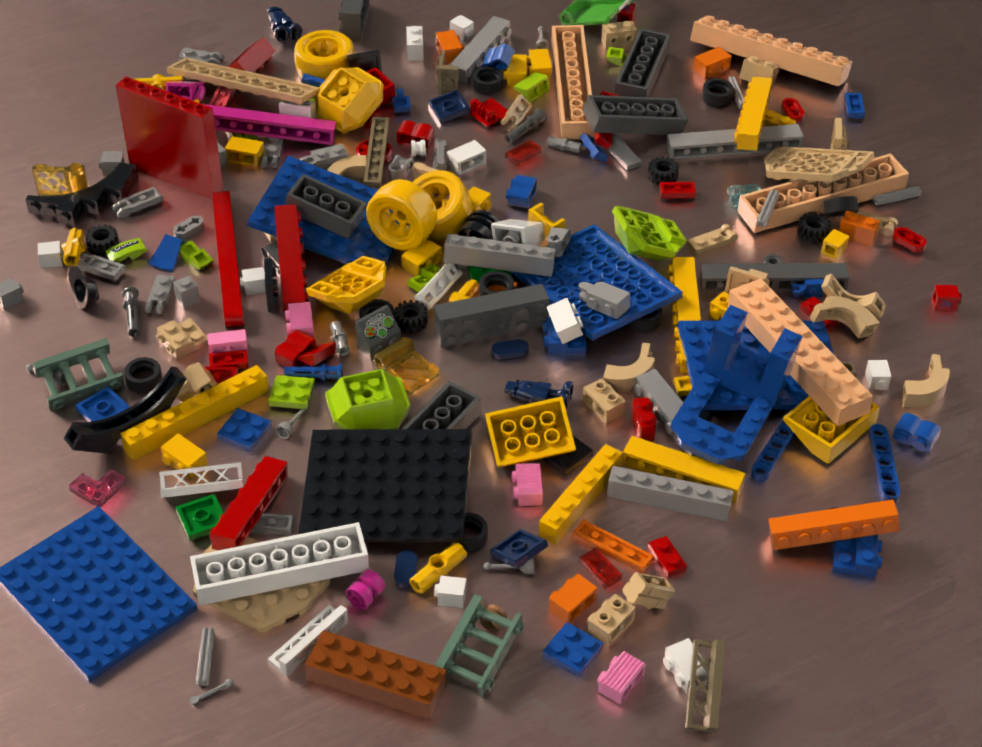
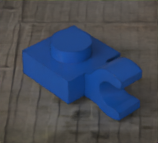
(400, 102)
(808, 289)

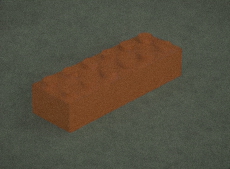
(376, 674)

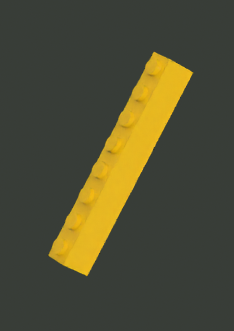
(753, 113)
(686, 308)
(194, 412)

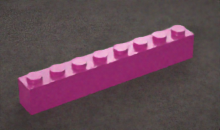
(274, 125)

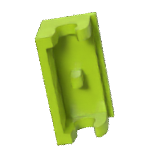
(533, 86)

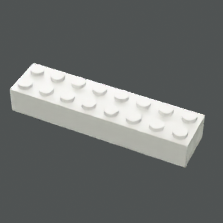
(279, 563)

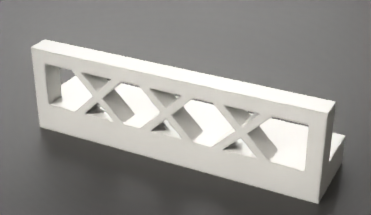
(196, 488)
(298, 654)

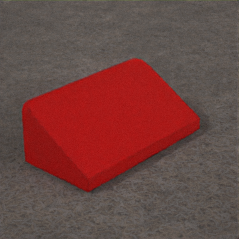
(318, 353)

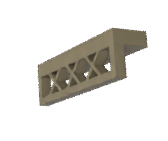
(713, 688)

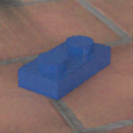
(854, 105)
(591, 145)

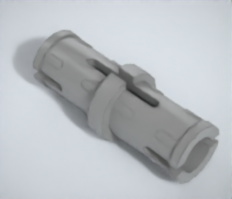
(564, 144)
(339, 337)

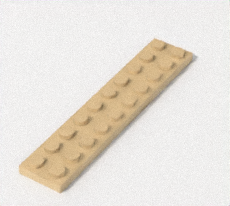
(243, 81)

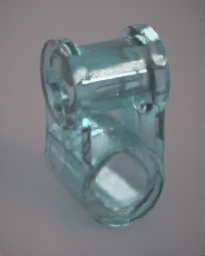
(741, 190)

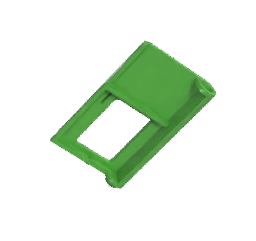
(592, 11)

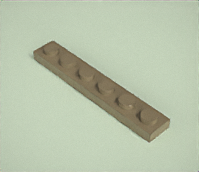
(376, 152)

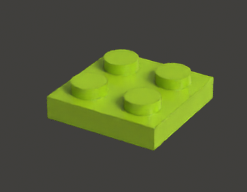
(291, 392)

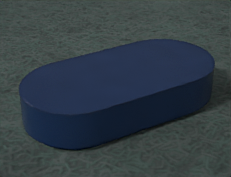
(510, 349)
(405, 568)

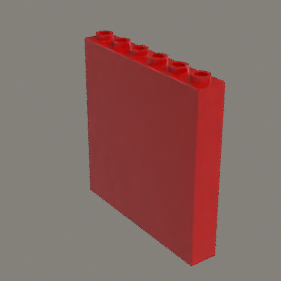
(170, 137)

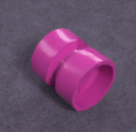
(368, 586)

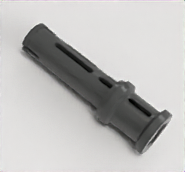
(531, 123)
(133, 324)

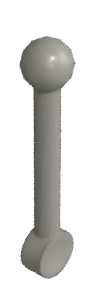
(196, 699)

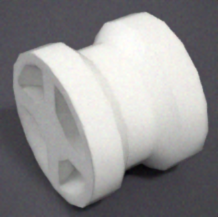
(418, 148)

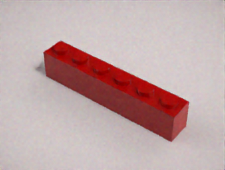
(289, 255)
(249, 504)

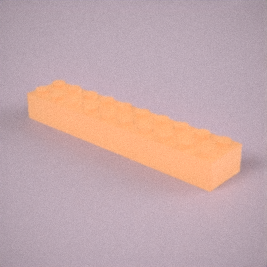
(785, 55)
(571, 79)
(799, 197)
(815, 365)

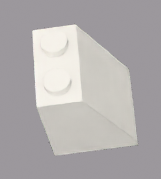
(518, 231)

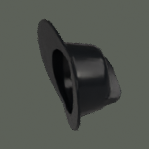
(82, 287)

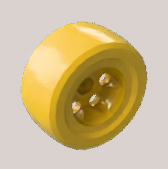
(322, 52)
(409, 206)
(450, 212)

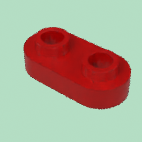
(793, 109)
(909, 239)

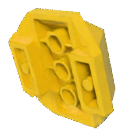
(348, 98)
(351, 285)

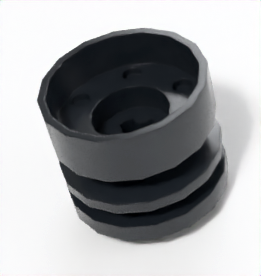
(478, 225)

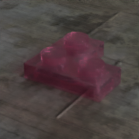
(97, 491)

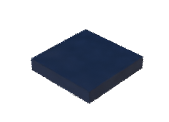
(449, 106)
(518, 548)

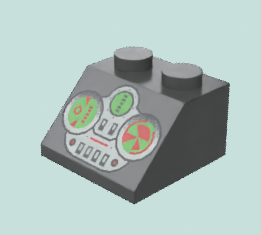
(376, 331)

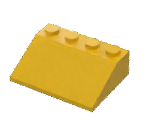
(530, 432)
(821, 433)

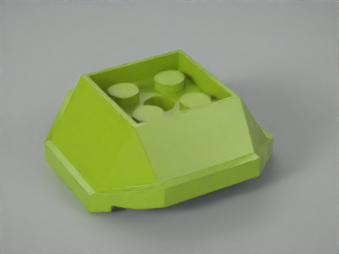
(647, 234)
(368, 401)

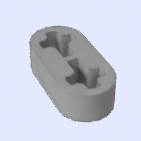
(188, 227)

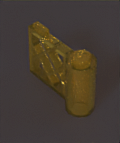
(74, 175)
(396, 355)

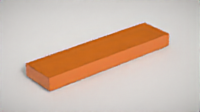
(613, 546)

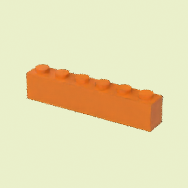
(834, 524)

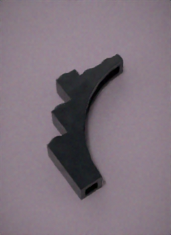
(89, 200)
(104, 434)

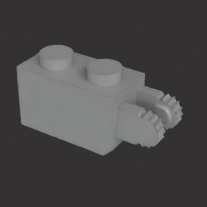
(326, 156)
(605, 298)

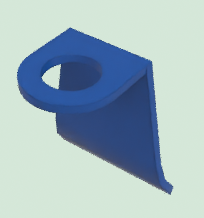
(166, 253)

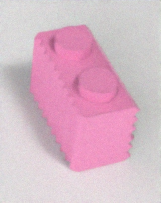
(300, 318)
(528, 484)
(621, 677)

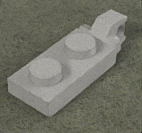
(439, 154)

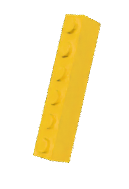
(667, 462)
(579, 495)

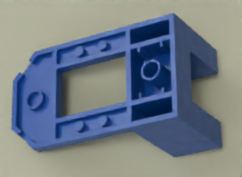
(739, 371)

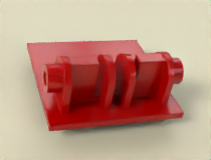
(488, 111)

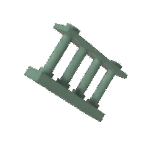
(76, 356)
(465, 629)

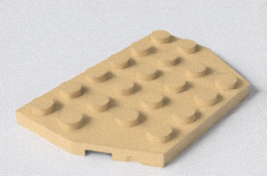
(814, 163)
(273, 607)

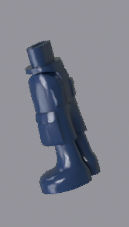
(283, 25)
(538, 391)

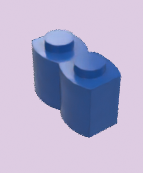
(499, 57)
(521, 191)
(916, 432)

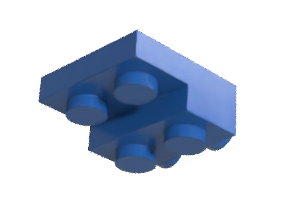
(555, 345)
(857, 556)

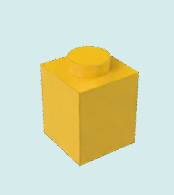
(835, 244)

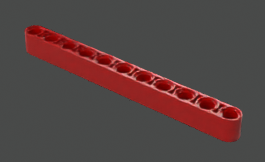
(227, 259)

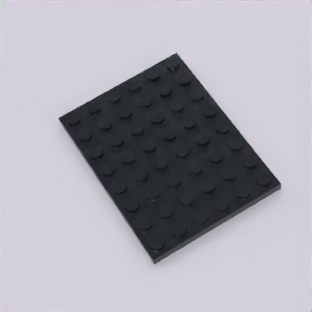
(389, 481)

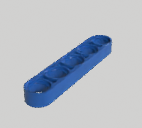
(775, 453)
(887, 455)

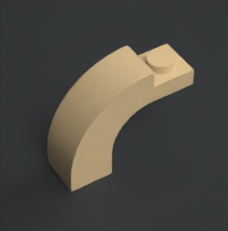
(350, 167)
(871, 301)
(847, 311)
(623, 377)
(928, 391)

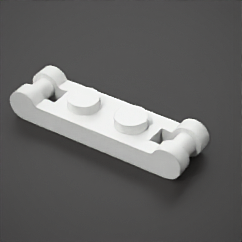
(438, 285)

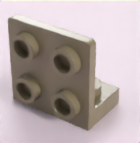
(447, 76)

